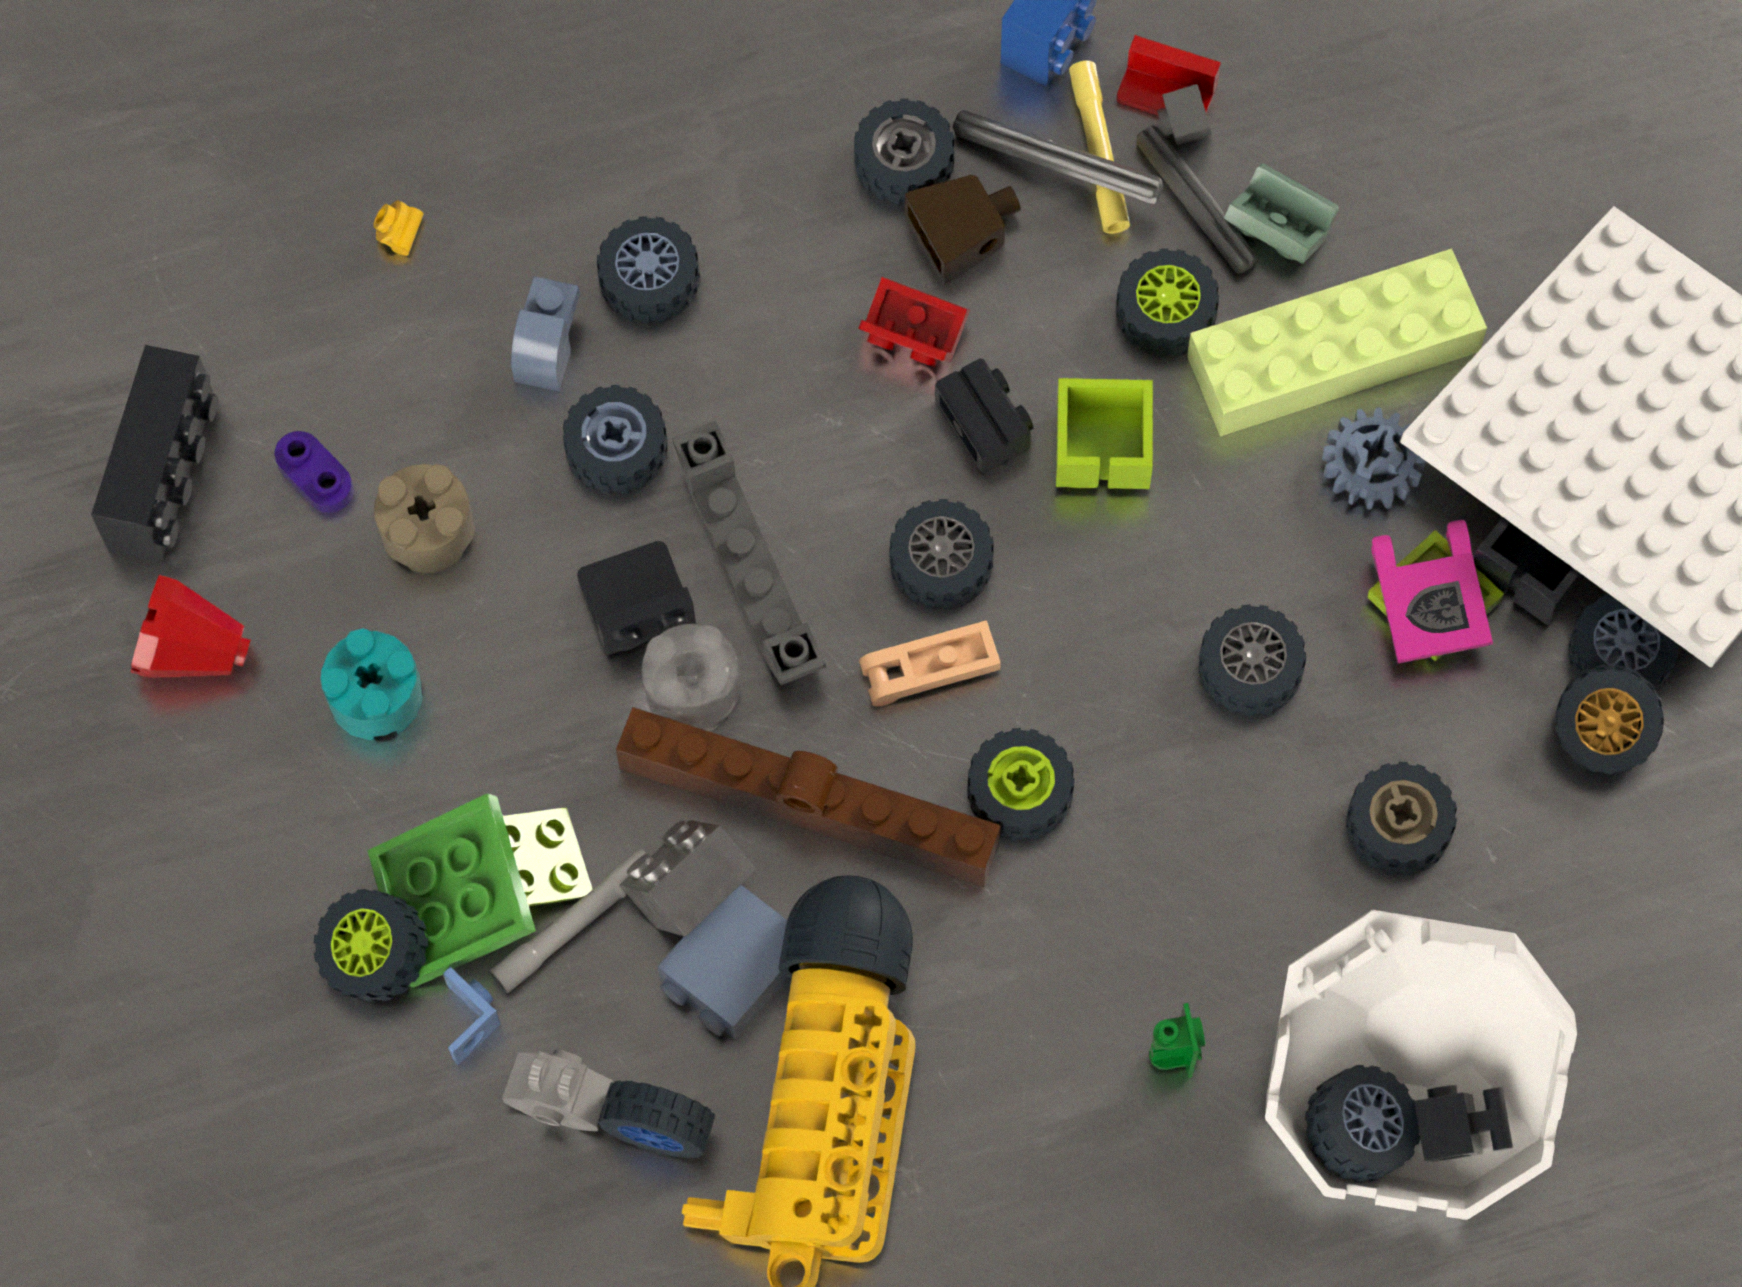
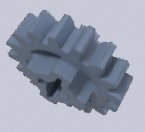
(1358, 443)

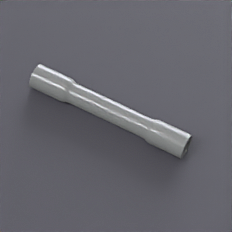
(531, 955)

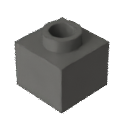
(1184, 115)

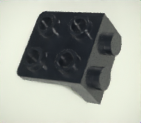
(635, 596)

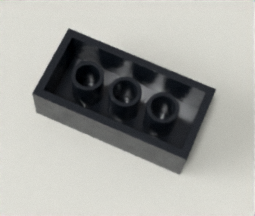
(154, 454)

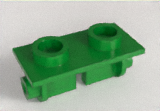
(1177, 1042)

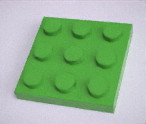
(459, 881)

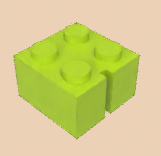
(1104, 433)

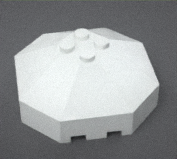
(1435, 1012)

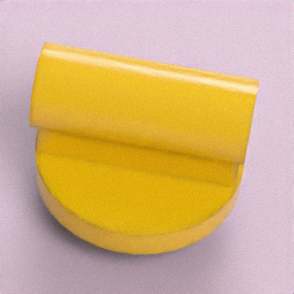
(397, 226)

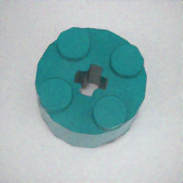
(367, 659)

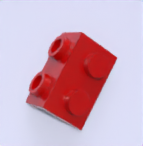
(914, 321)

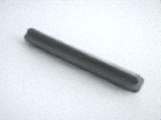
(1058, 156)

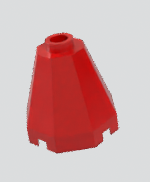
(186, 635)

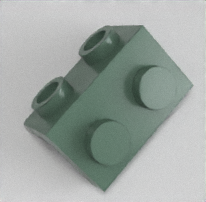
(1282, 214)

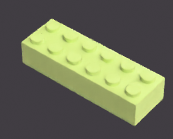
(1336, 342)

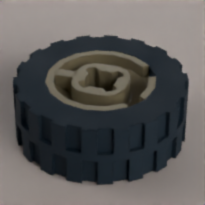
(1401, 818)

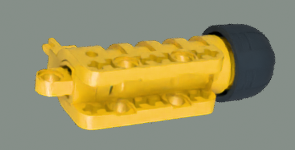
(845, 957)

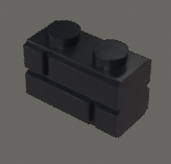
(983, 414)

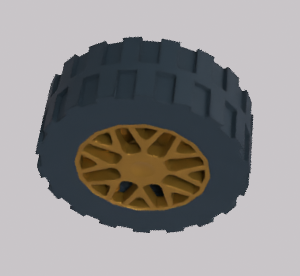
(1609, 719)

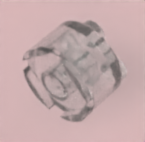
(685, 653)

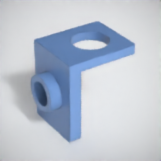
(479, 1001)

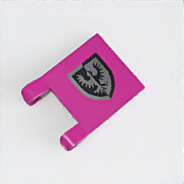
(1433, 603)

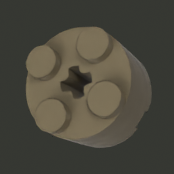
(421, 493)

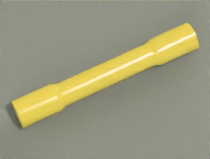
(1089, 101)

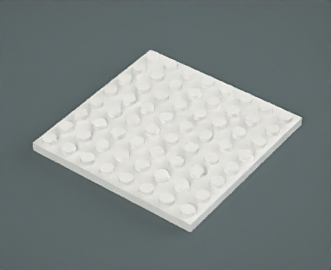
(1614, 429)

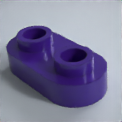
(312, 469)

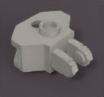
(557, 1089)

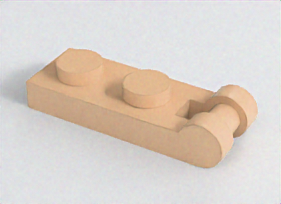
(930, 662)

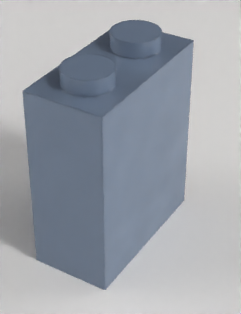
(728, 963)

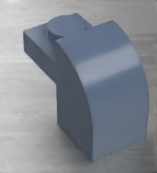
(542, 332)

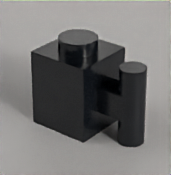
(1452, 1127)

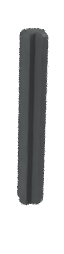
(1196, 199)

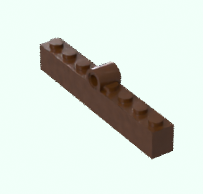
(808, 796)

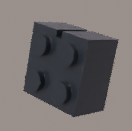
(1520, 563)

